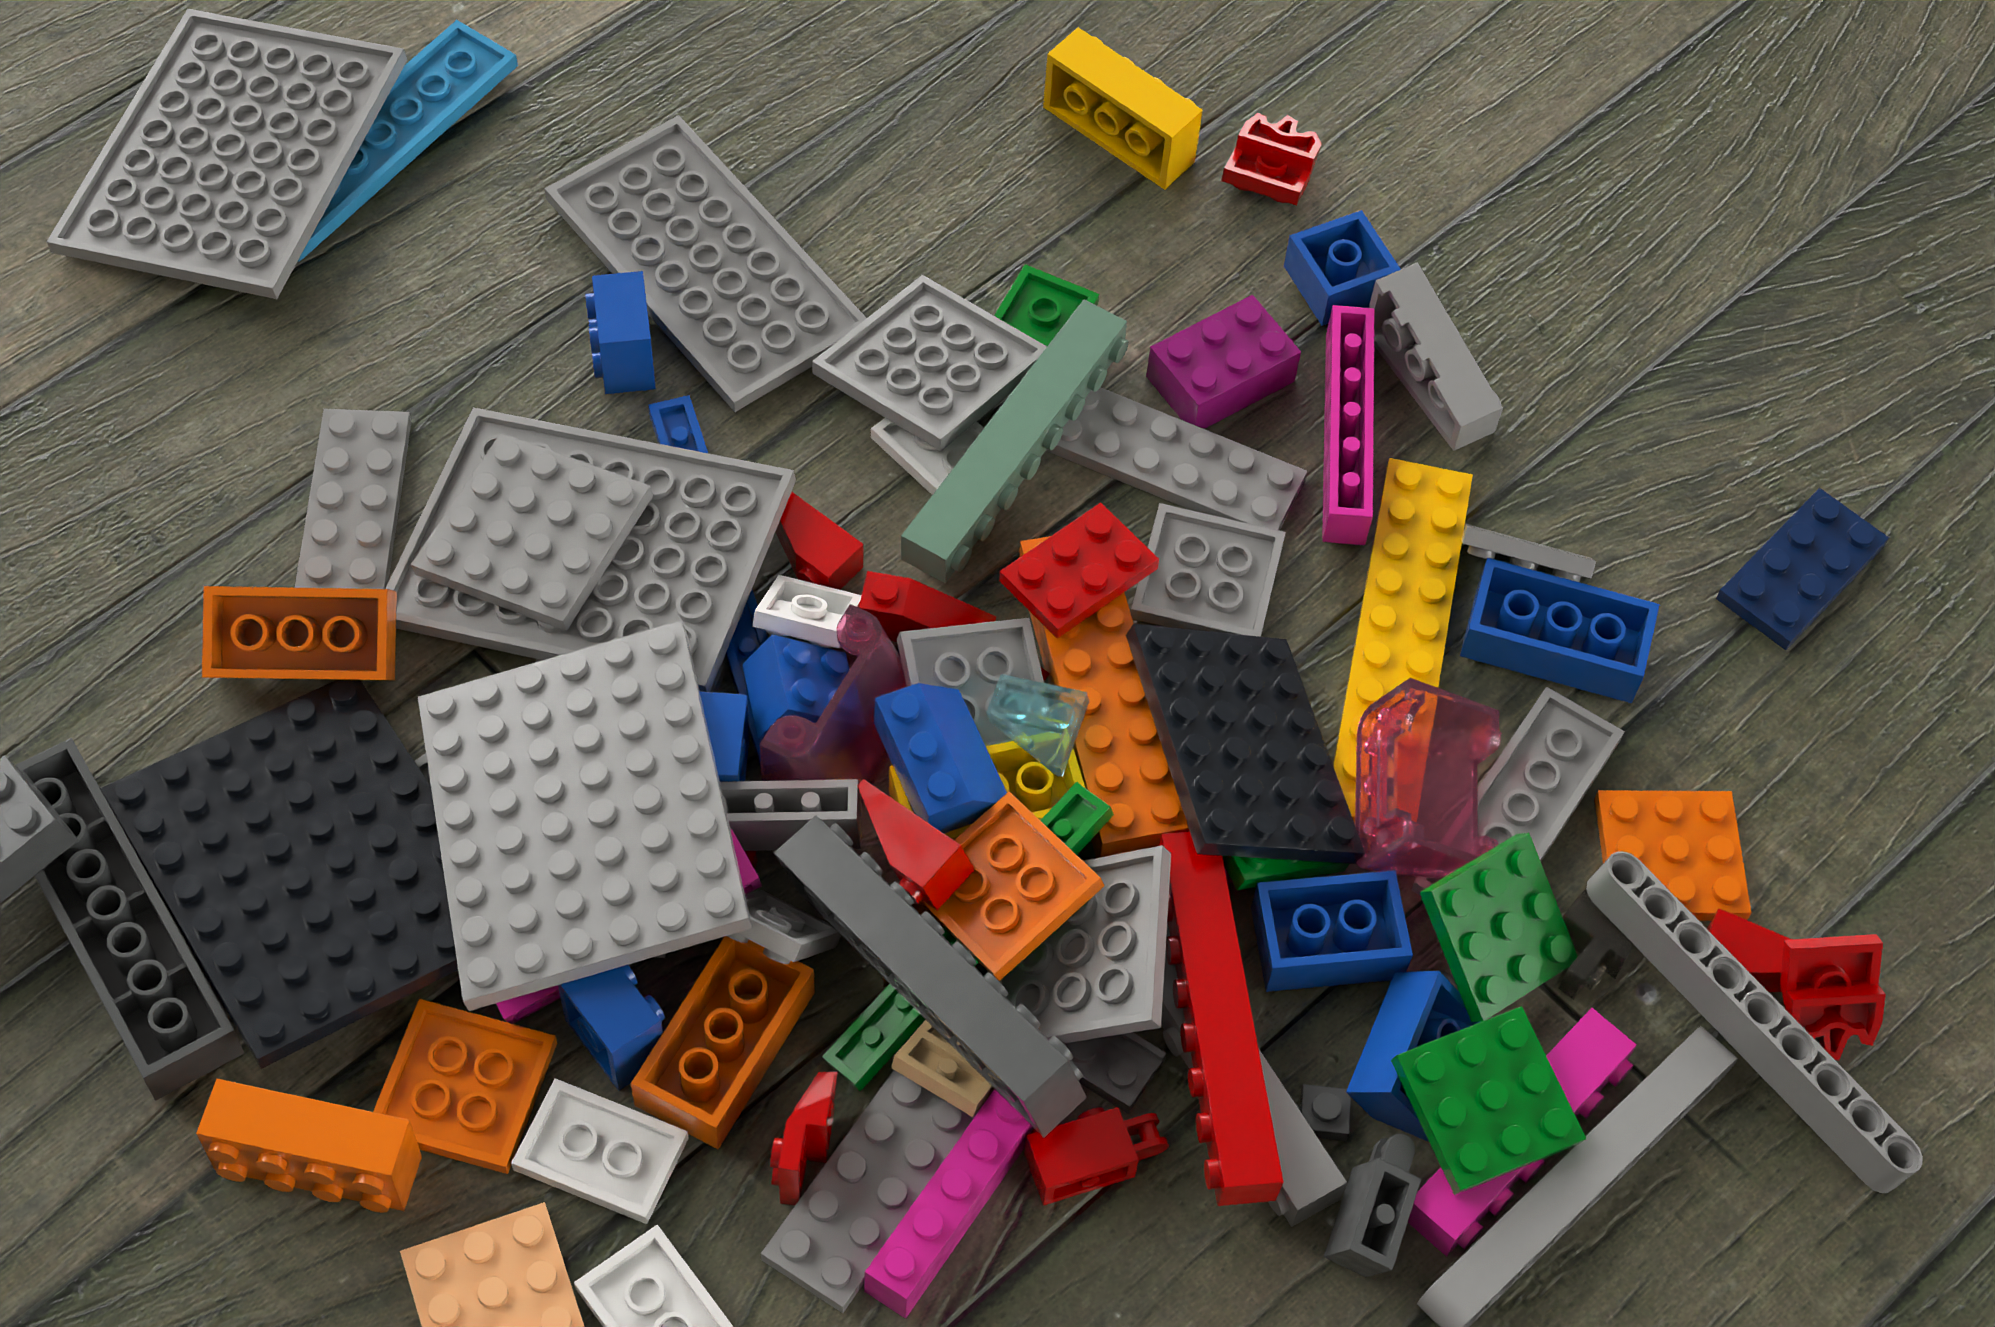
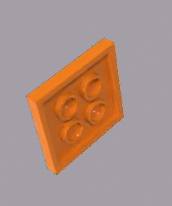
(1683, 840)
(1019, 889)
(466, 1083)

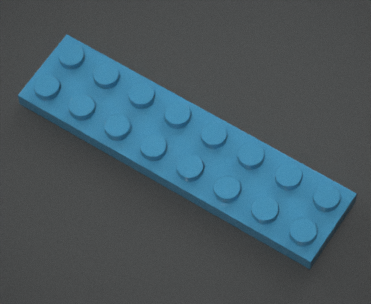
(421, 106)

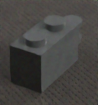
(1375, 1209)

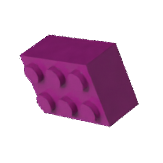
(1223, 363)

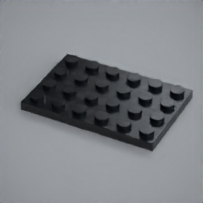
(1243, 746)

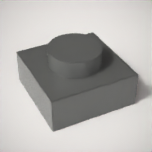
(1326, 1111)

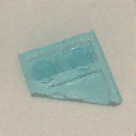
(1039, 718)

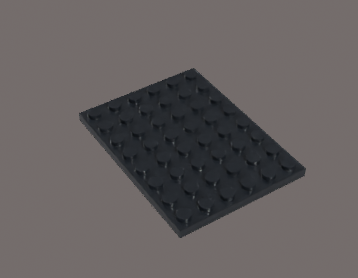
(297, 865)

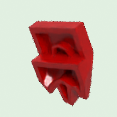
(1273, 159)
(1834, 988)
(804, 1138)

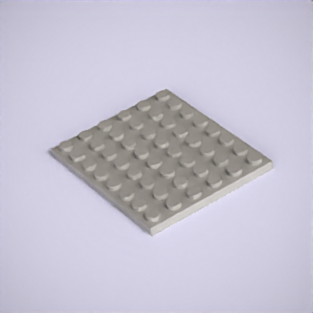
(229, 153)
(682, 561)
(579, 816)

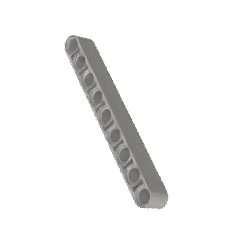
(1754, 1023)
(1577, 1182)

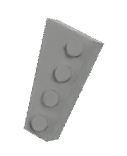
(1432, 358)

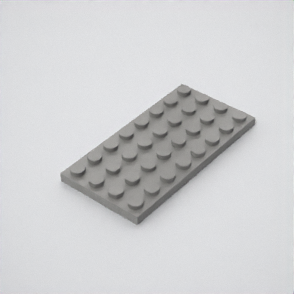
(711, 259)

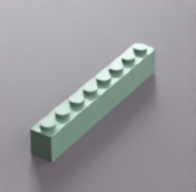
(1013, 442)

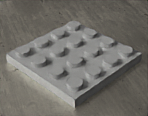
(929, 362)
(532, 531)
(1107, 960)

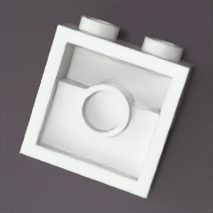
(803, 610)

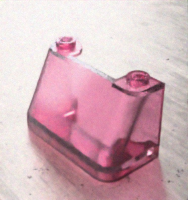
(844, 737)
(1421, 780)

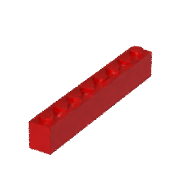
(1219, 1029)

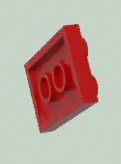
(1079, 570)

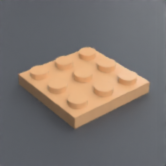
(494, 1275)

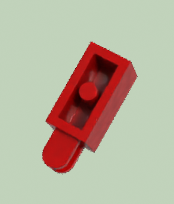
(1090, 1152)

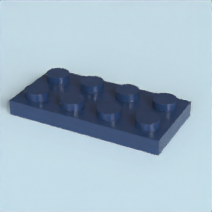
(1802, 568)

